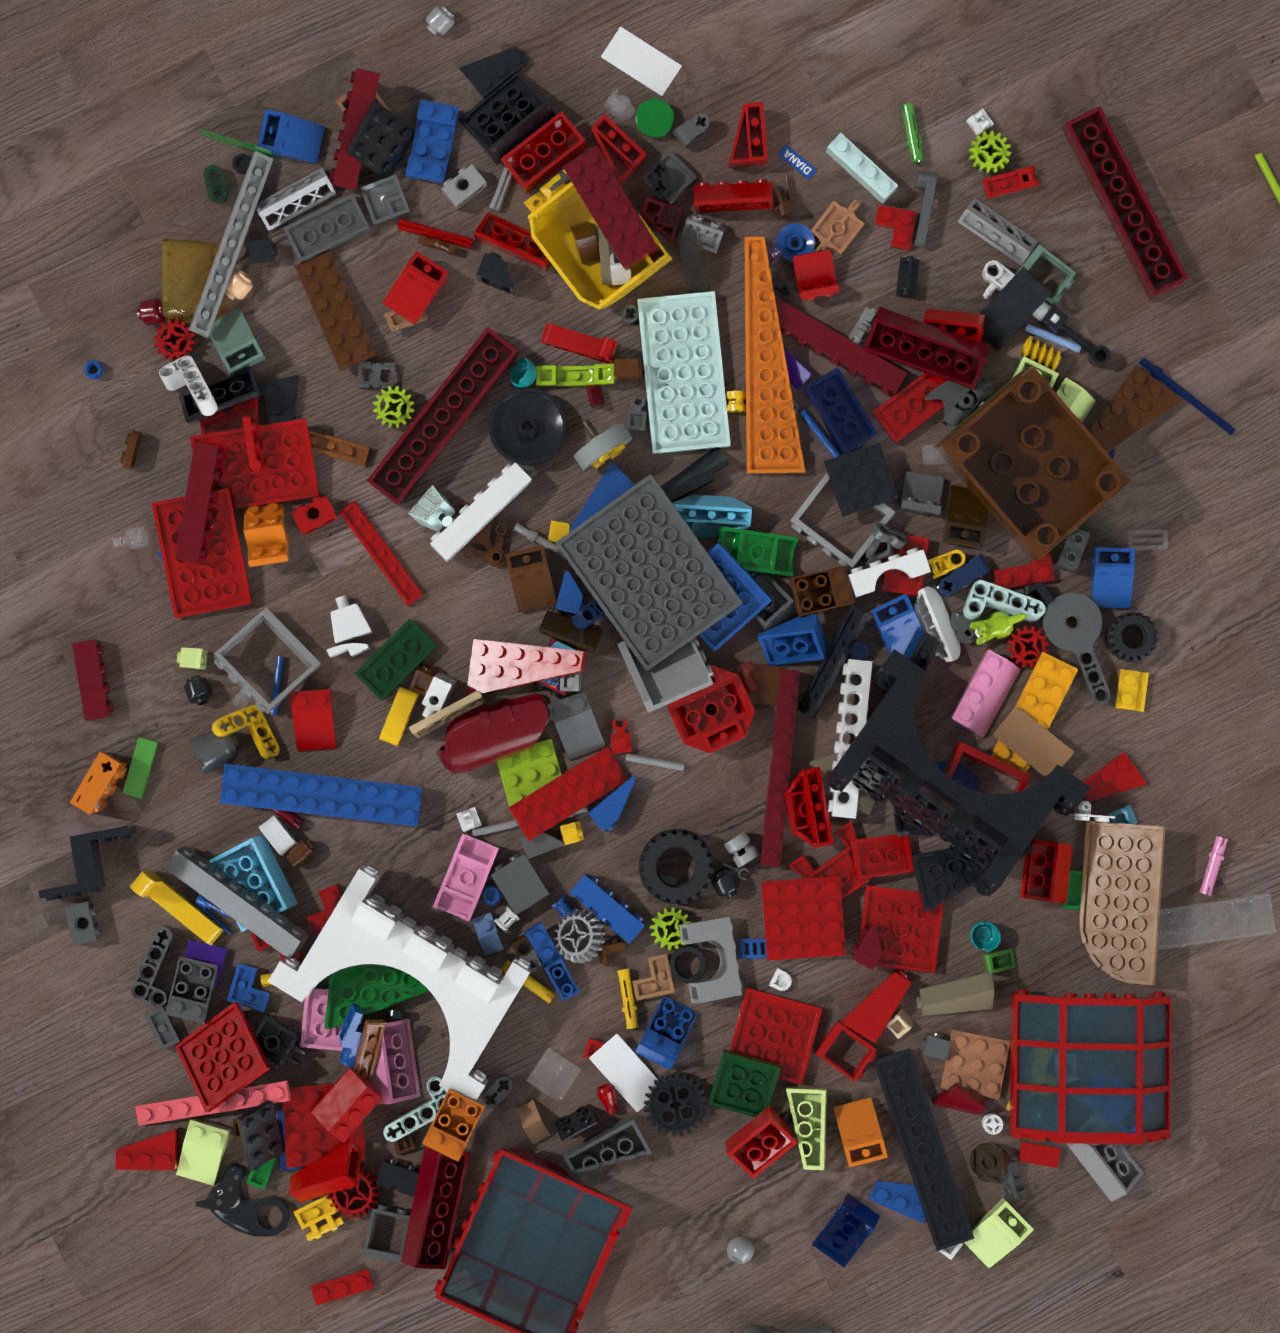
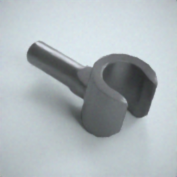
(736, 870)

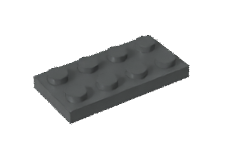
(326, 228)

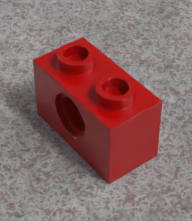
(326, 515)

